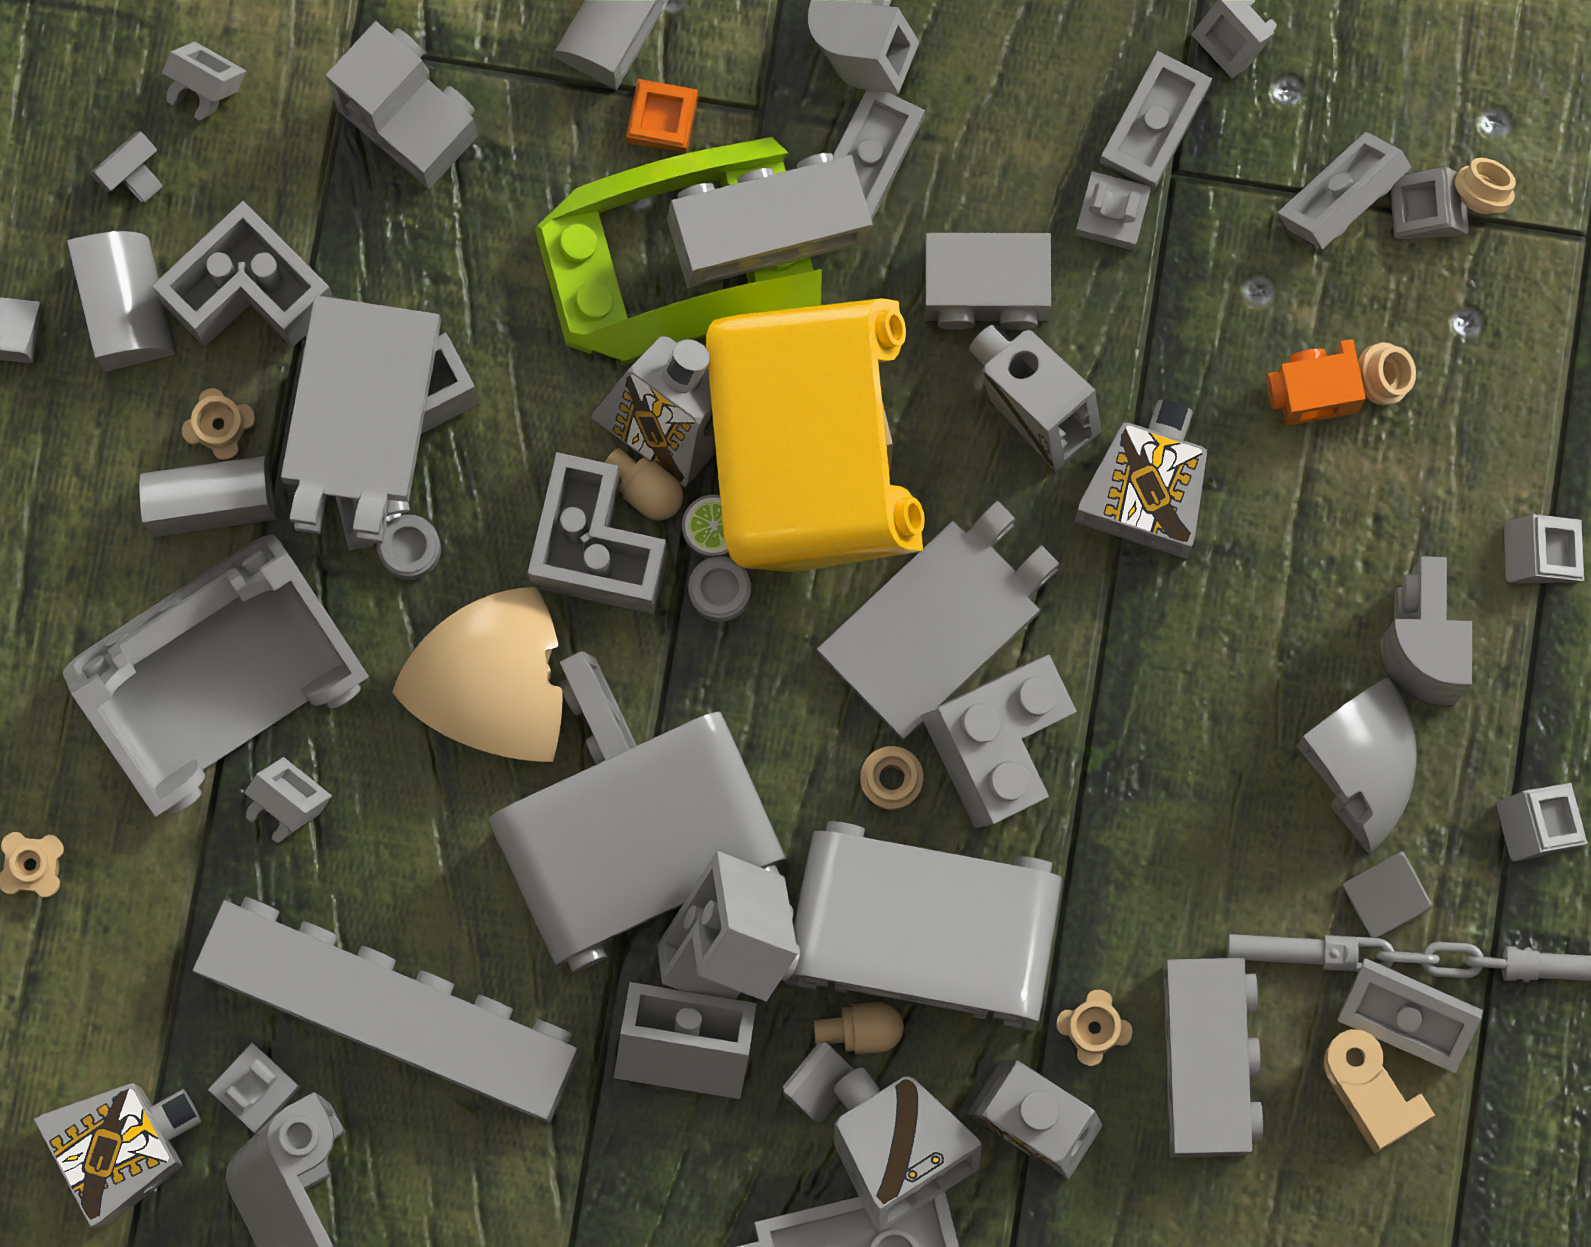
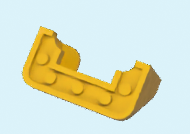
(808, 437)

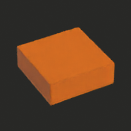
(662, 116)

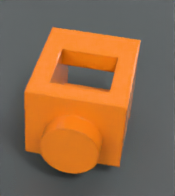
(1317, 385)

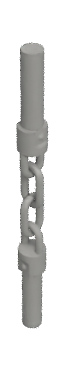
(1342, 954)

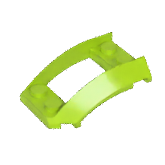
(586, 281)

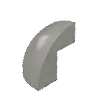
(1367, 761)

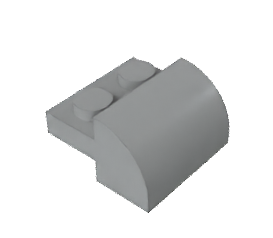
(1422, 648)

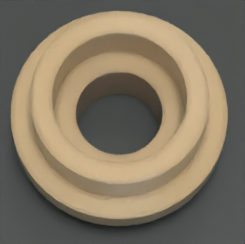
(1486, 186)
(1386, 373)
(888, 758)

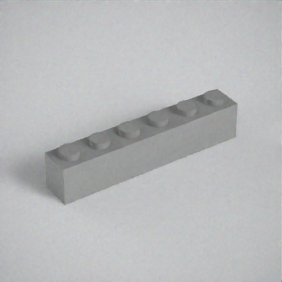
(387, 1010)

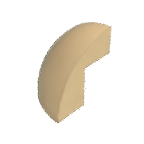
(488, 677)

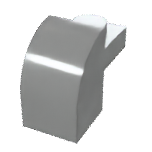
(864, 41)

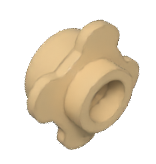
(215, 406)
(45, 875)
(1096, 1009)

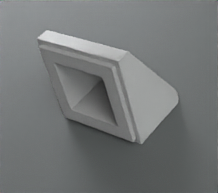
(1428, 205)
(18, 329)
(1543, 550)
(1541, 822)
(1387, 895)
(814, 1082)

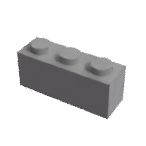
(768, 219)
(1210, 1057)

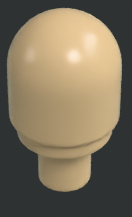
(647, 486)
(862, 1028)

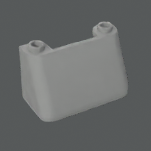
(211, 671)
(632, 837)
(926, 925)
(277, 1167)

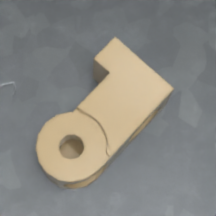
(1367, 1091)

